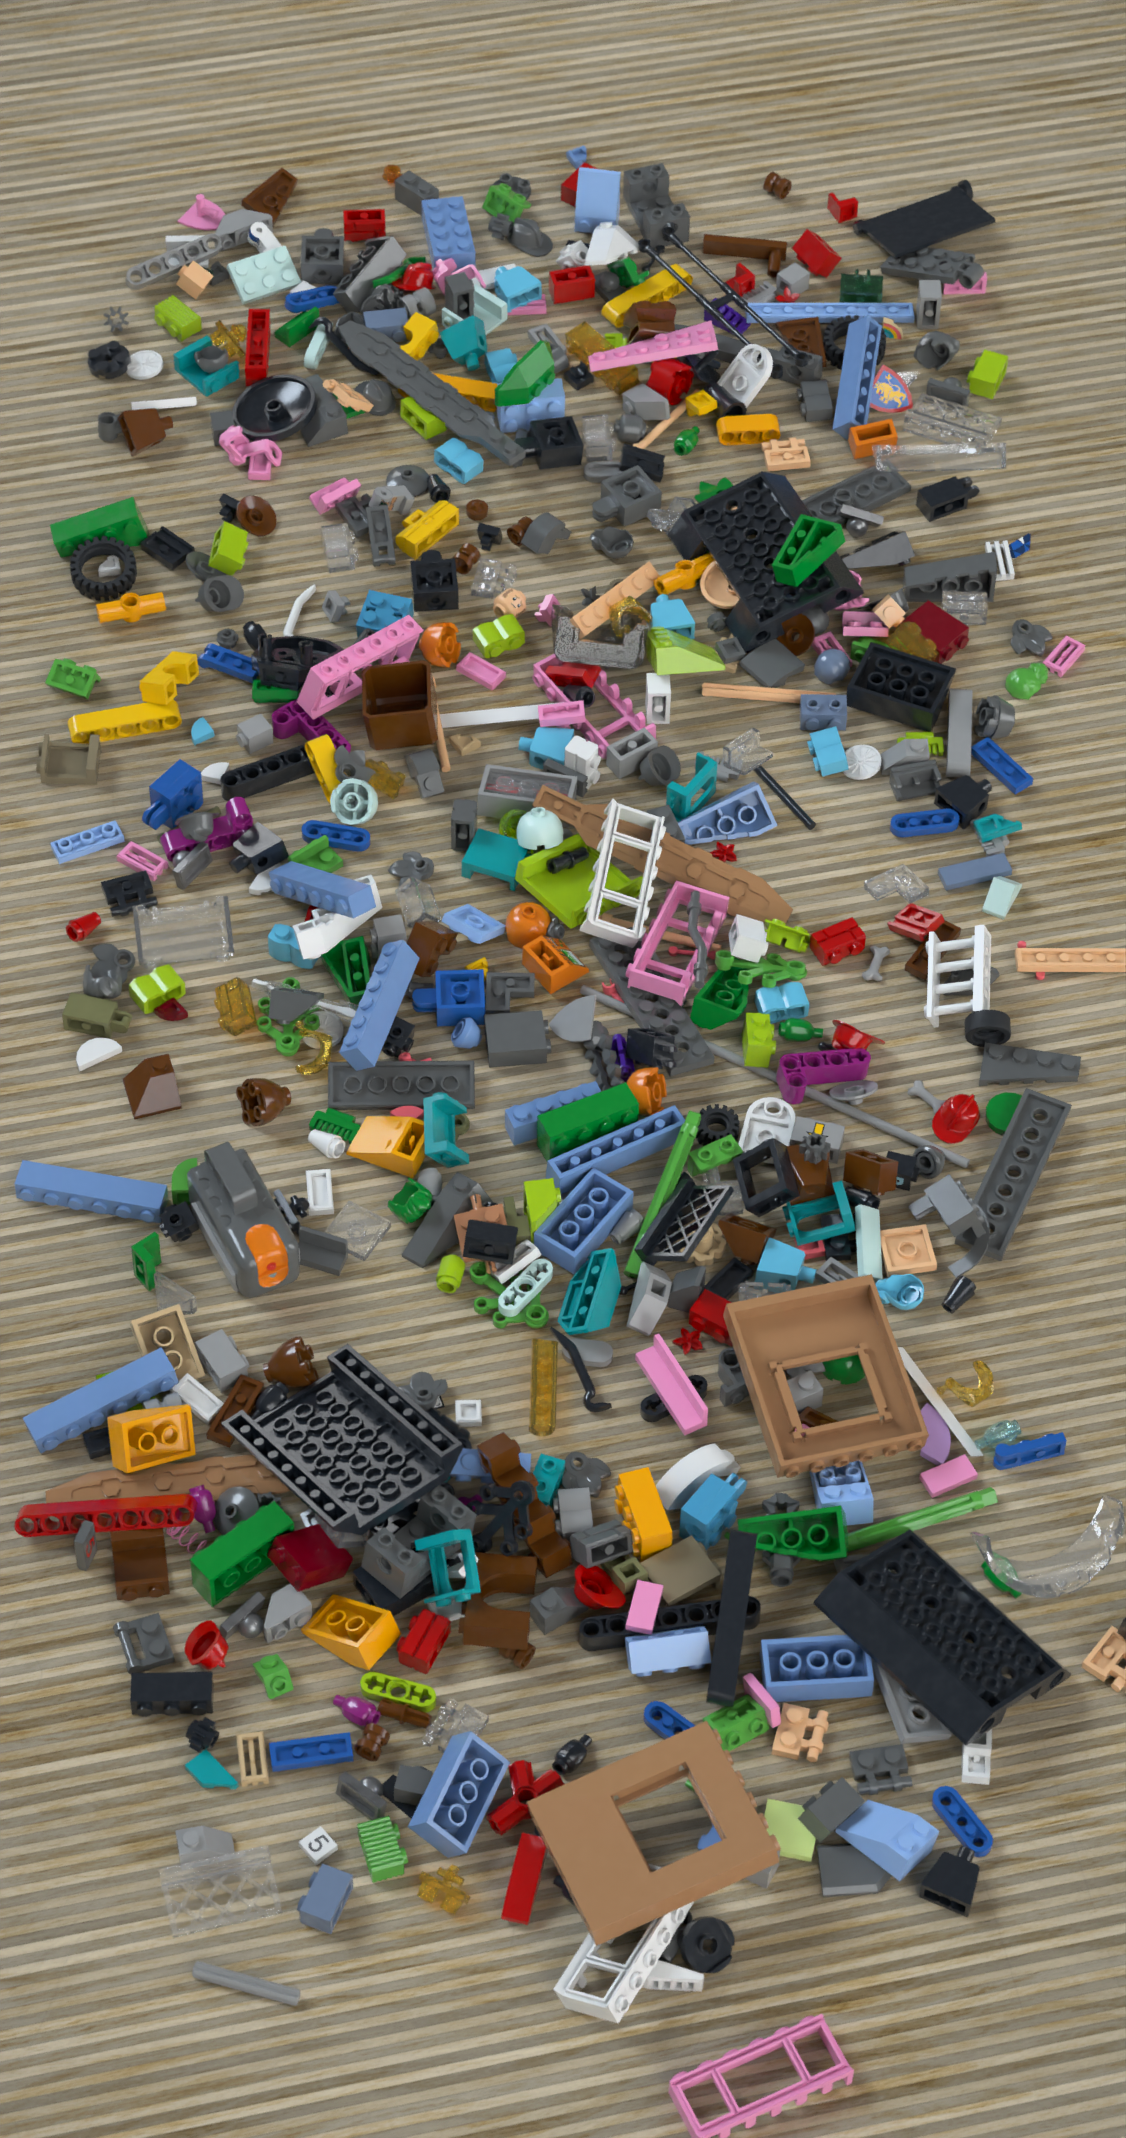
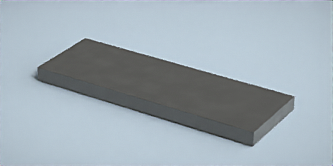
(869, 490)
(399, 1084)

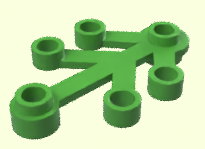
(792, 970)
(287, 1035)
(525, 1315)

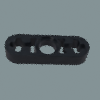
(661, 1410)

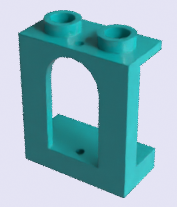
(680, 797)
(800, 1211)
(435, 1546)

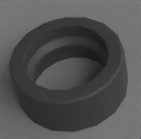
(987, 1027)

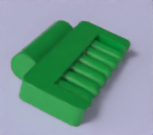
(337, 1120)

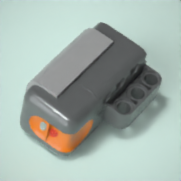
(242, 1222)

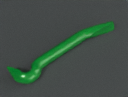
(398, 272)

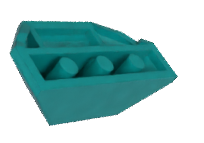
(591, 1294)

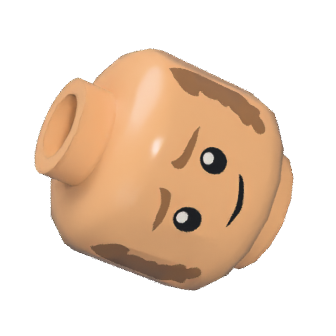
(510, 602)

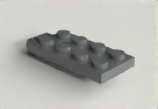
(936, 265)

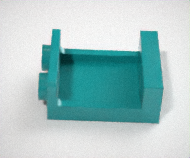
(494, 856)
(440, 1130)

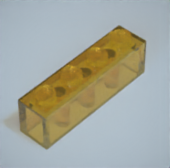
(586, 341)

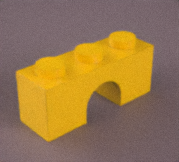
(421, 334)
(161, 682)

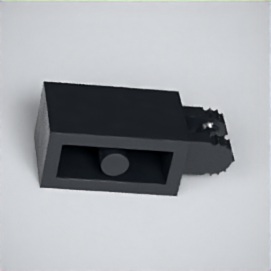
(945, 497)
(651, 1047)

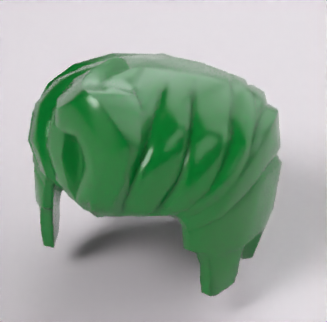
(411, 1202)

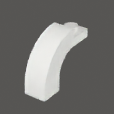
(691, 1472)

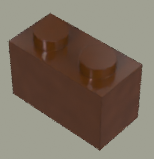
(870, 1171)

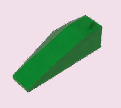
(804, 1534)

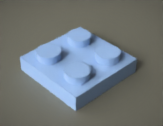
(473, 924)

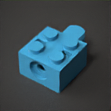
(382, 610)
(711, 1509)

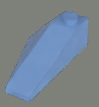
(731, 817)

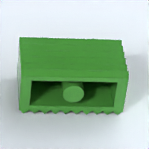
(381, 1848)

